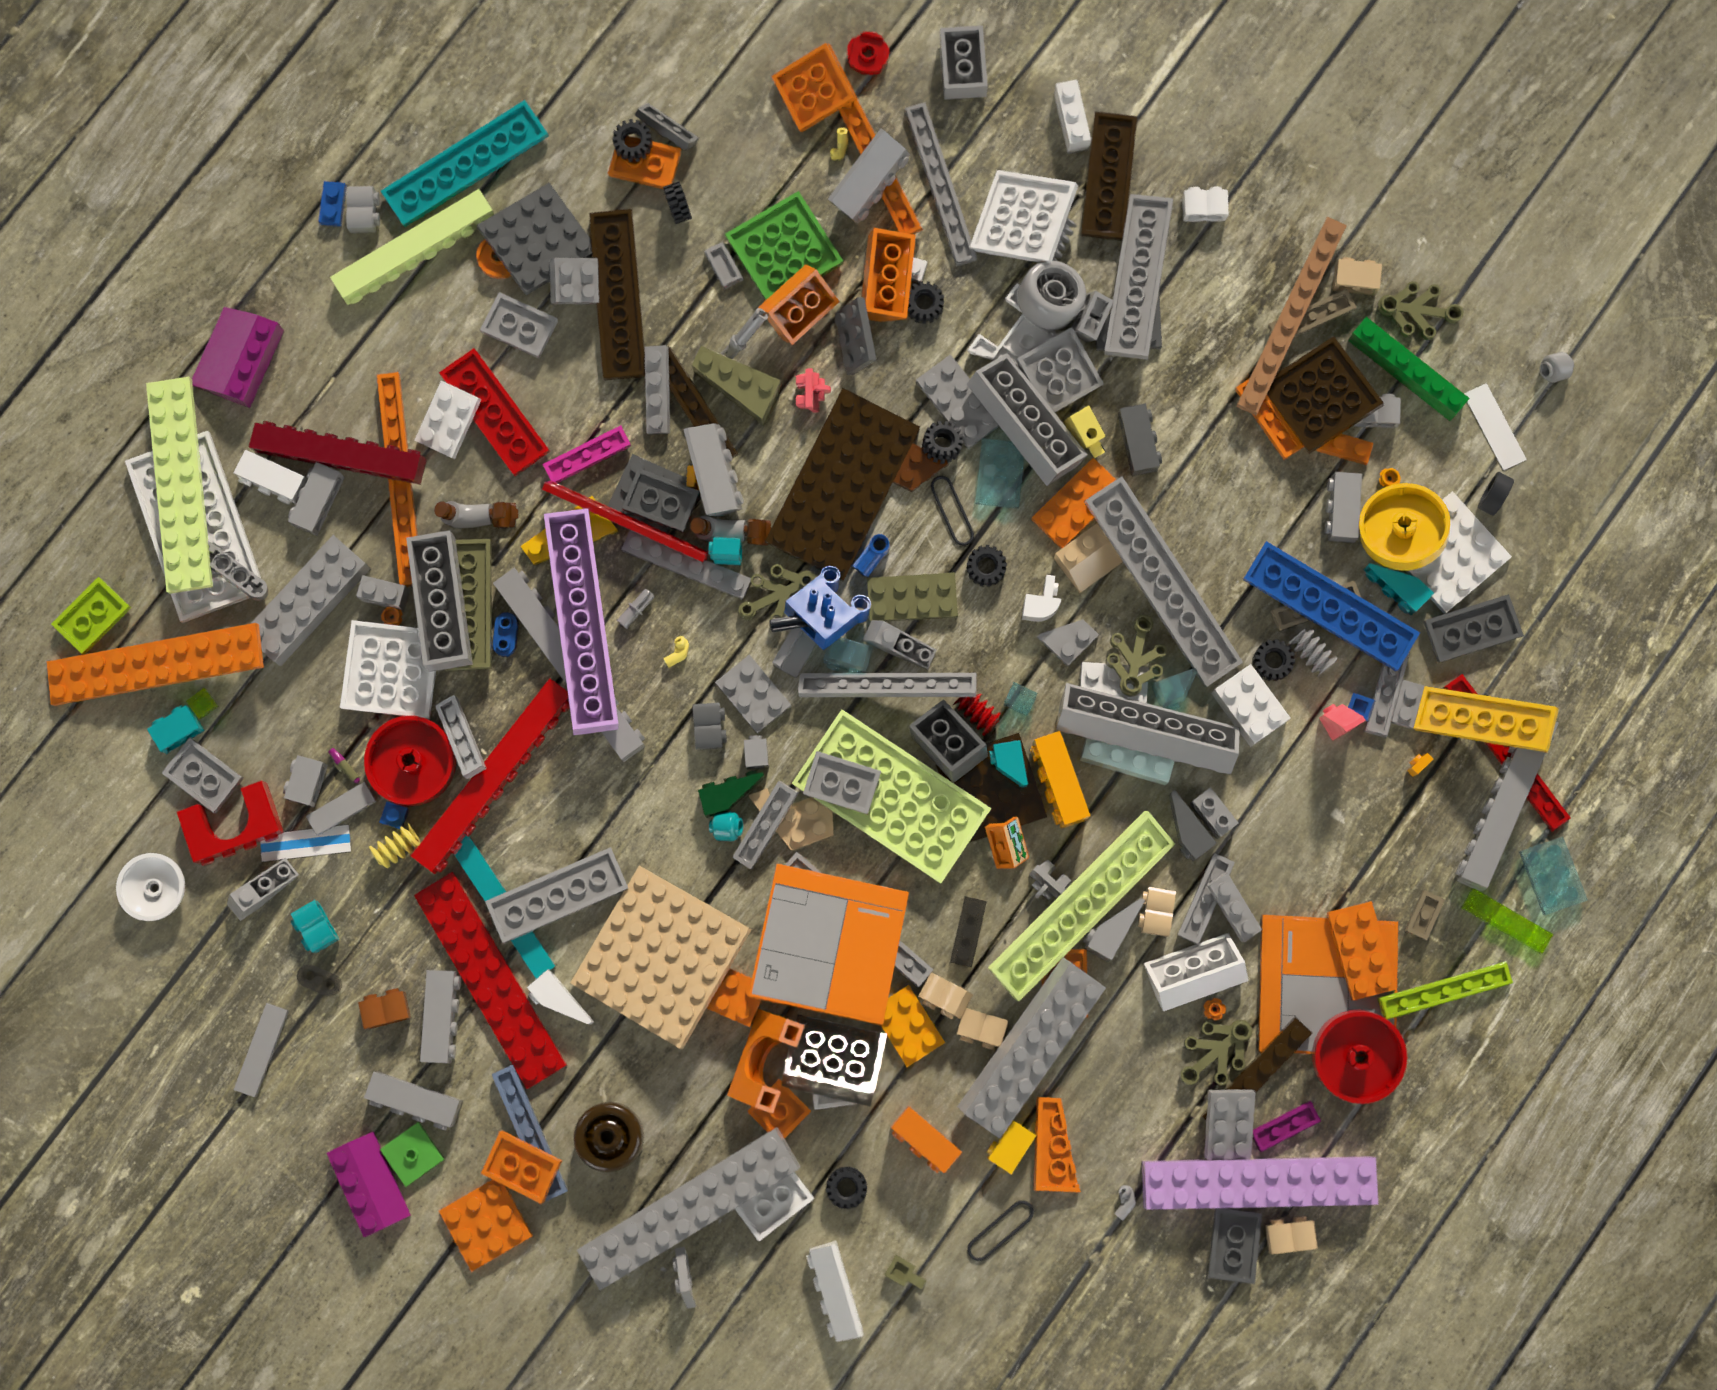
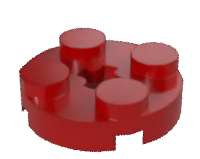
(868, 65)

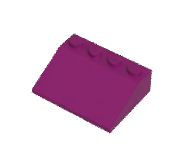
(237, 356)

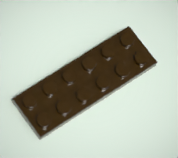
(1109, 176)

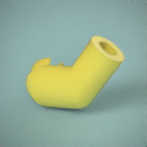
(842, 143)
(680, 652)

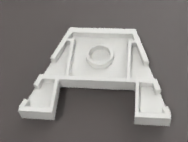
(1020, 339)

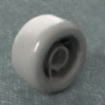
(1051, 295)

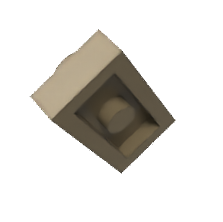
(1424, 915)

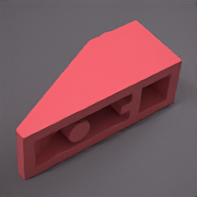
(1340, 720)

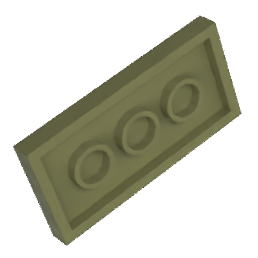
(912, 597)

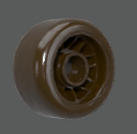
(627, 1134)

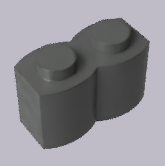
(708, 726)

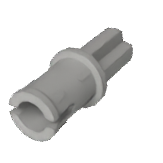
(636, 608)

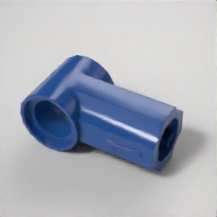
(870, 556)

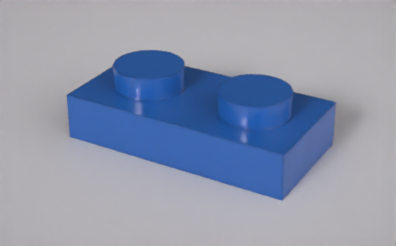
(332, 203)

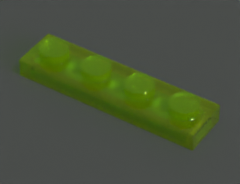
(1507, 921)

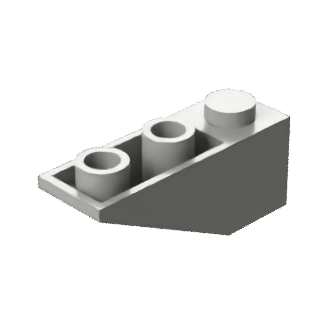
(899, 644)
(261, 889)

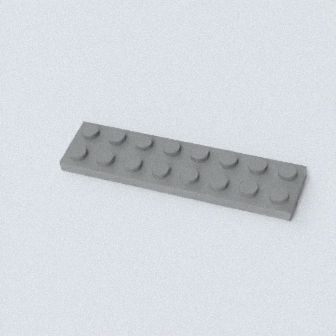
(1139, 276)

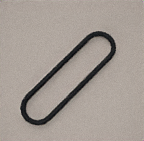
(960, 506)
(1007, 1237)

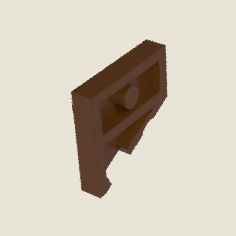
(917, 469)

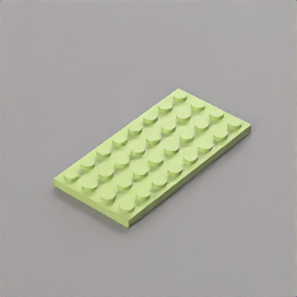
(913, 805)

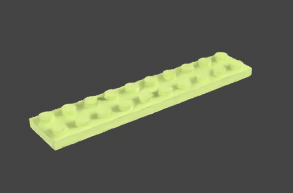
(179, 485)
(1081, 906)

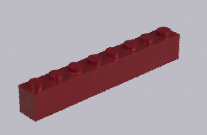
(338, 453)

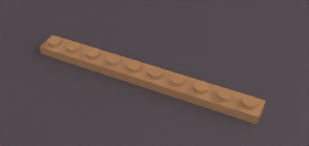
(1291, 316)

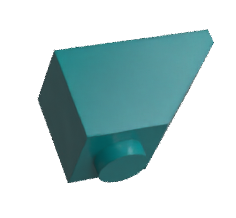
(1010, 761)

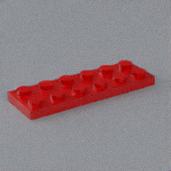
(497, 413)

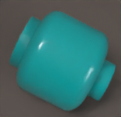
(726, 826)

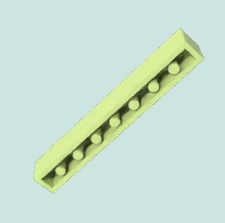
(412, 248)

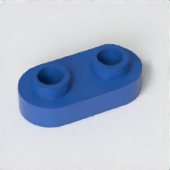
(506, 634)

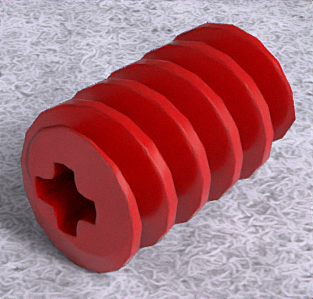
(979, 712)

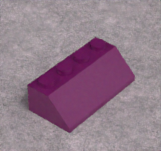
(368, 1184)

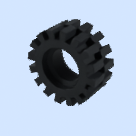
(632, 128)
(677, 202)
(931, 313)
(938, 452)
(993, 554)
(1277, 647)
(832, 1187)

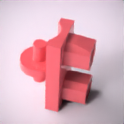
(814, 390)

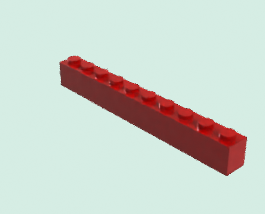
(488, 784)

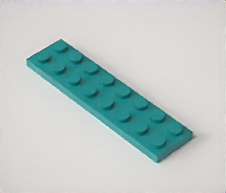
(464, 163)

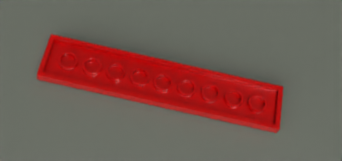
(490, 980)

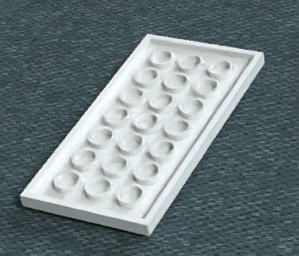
(223, 530)

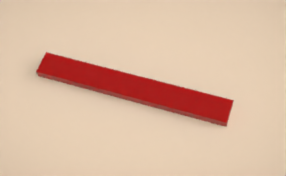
(625, 521)
(1539, 795)

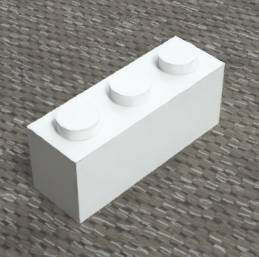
(1072, 116)
(269, 477)

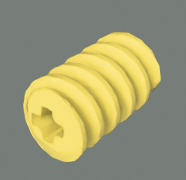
(396, 846)

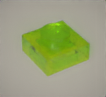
(202, 703)

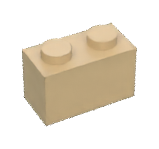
(1357, 276)

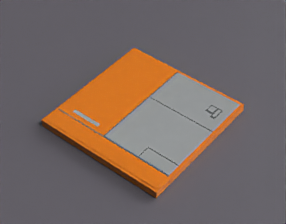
(829, 944)
(1305, 976)

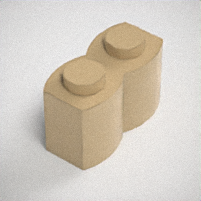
(1157, 911)
(945, 995)
(982, 1028)
(1290, 1236)

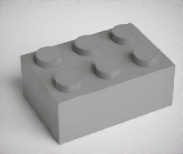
(963, 62)

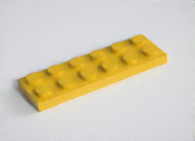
(1486, 719)

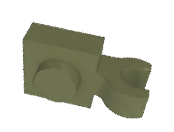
(902, 1271)

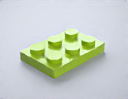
(91, 615)

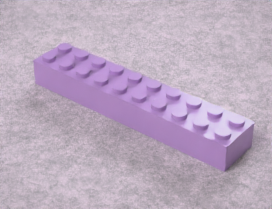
(581, 622)
(1259, 1182)

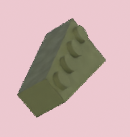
(738, 382)

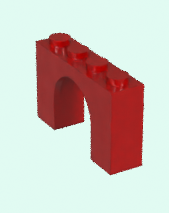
(261, 825)

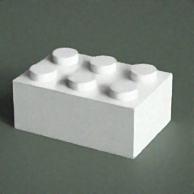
(1250, 705)

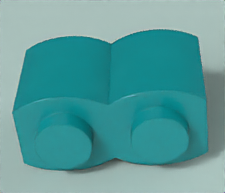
(726, 551)
(314, 927)

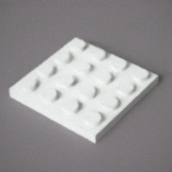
(1024, 216)
(1466, 560)
(386, 671)

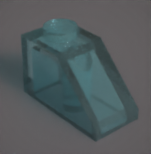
(1174, 689)

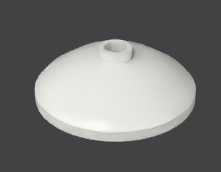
(136, 884)

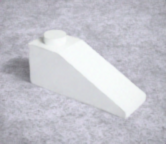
(552, 994)

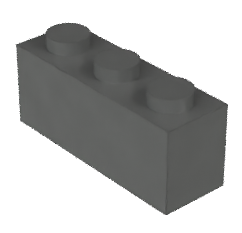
(1139, 439)

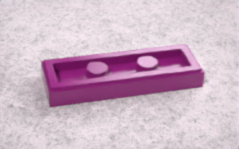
(1285, 1126)

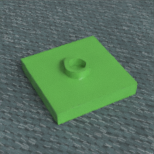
(412, 1154)

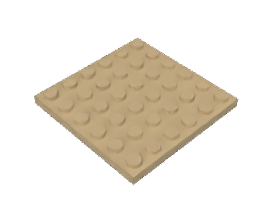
(661, 957)

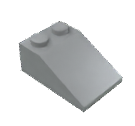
(1108, 936)

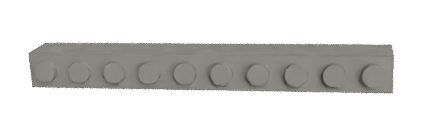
(547, 635)

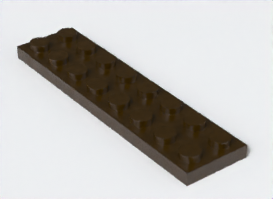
(619, 294)

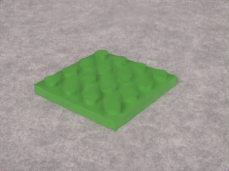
(781, 243)

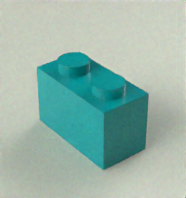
(175, 729)

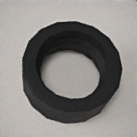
(1496, 493)

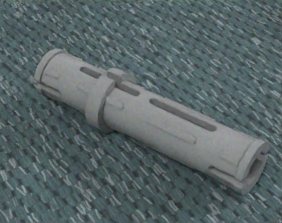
(739, 341)

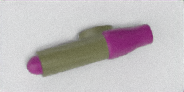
(342, 765)

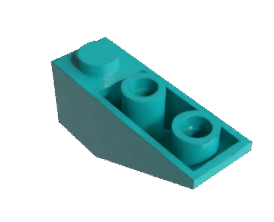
(1403, 588)

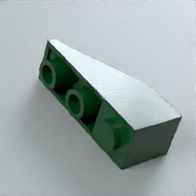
(727, 794)

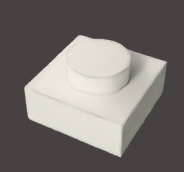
(918, 270)

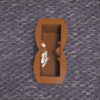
(385, 1009)

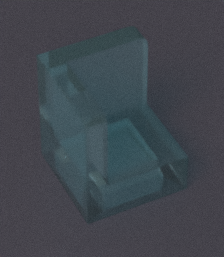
(1020, 699)

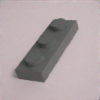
(666, 126)

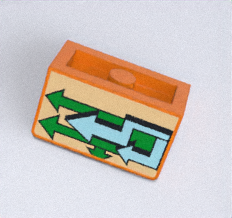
(1007, 843)

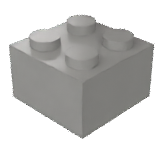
(574, 281)

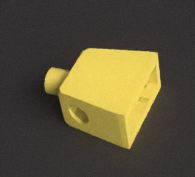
(1086, 422)

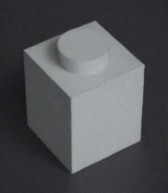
(756, 752)

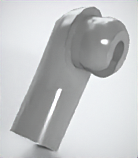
(1127, 1202)

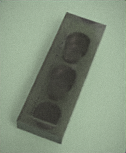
(968, 932)

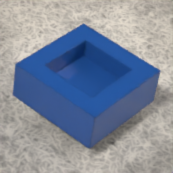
(1362, 705)
(394, 815)

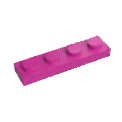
(587, 455)

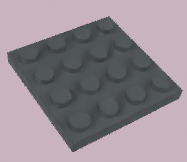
(534, 233)

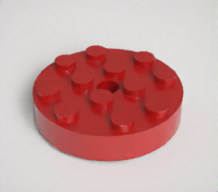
(387, 757)
(1382, 1063)

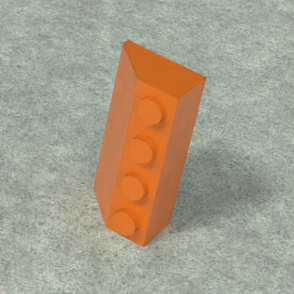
(888, 274)

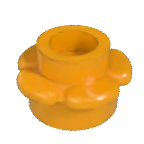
(1390, 472)

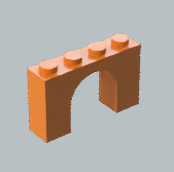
(748, 1080)

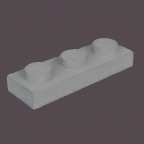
(1234, 907)

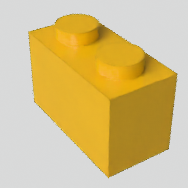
(1010, 1147)

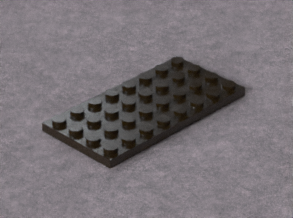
(842, 483)

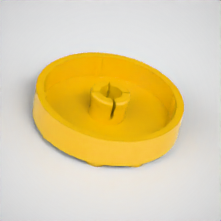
(1409, 506)

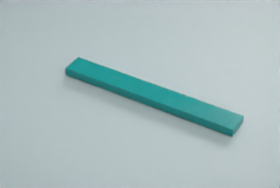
(490, 887)

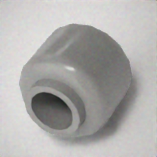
(1557, 367)

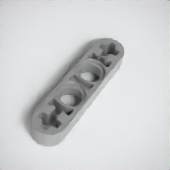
(233, 568)

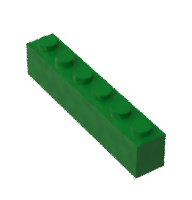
(1408, 369)

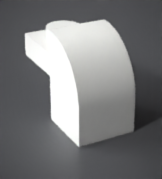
(1042, 607)

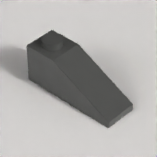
(1190, 832)

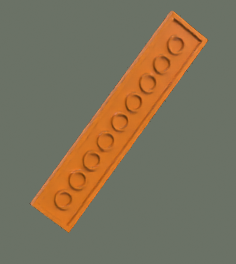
(155, 664)

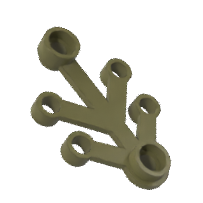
(1416, 309)
(780, 591)
(1135, 659)
(1219, 1050)

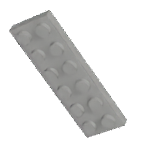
(556, 895)

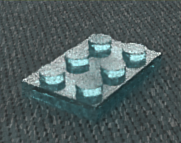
(999, 474)
(1553, 876)

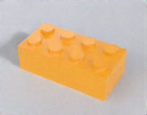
(1060, 780)

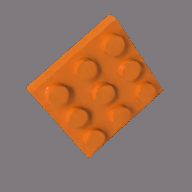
(813, 87)
(485, 1223)

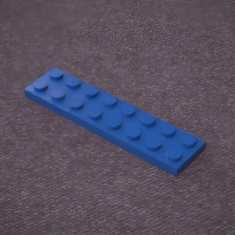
(1331, 606)

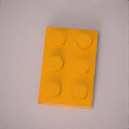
(910, 1027)

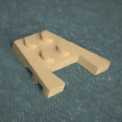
(803, 823)

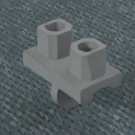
(1046, 884)

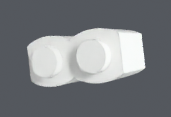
(1205, 204)

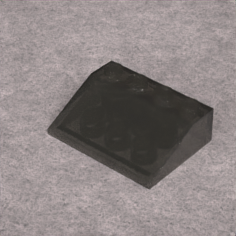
(834, 1061)

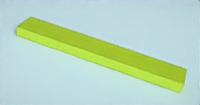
(1445, 990)

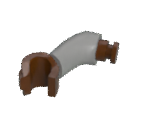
(469, 516)
(708, 528)

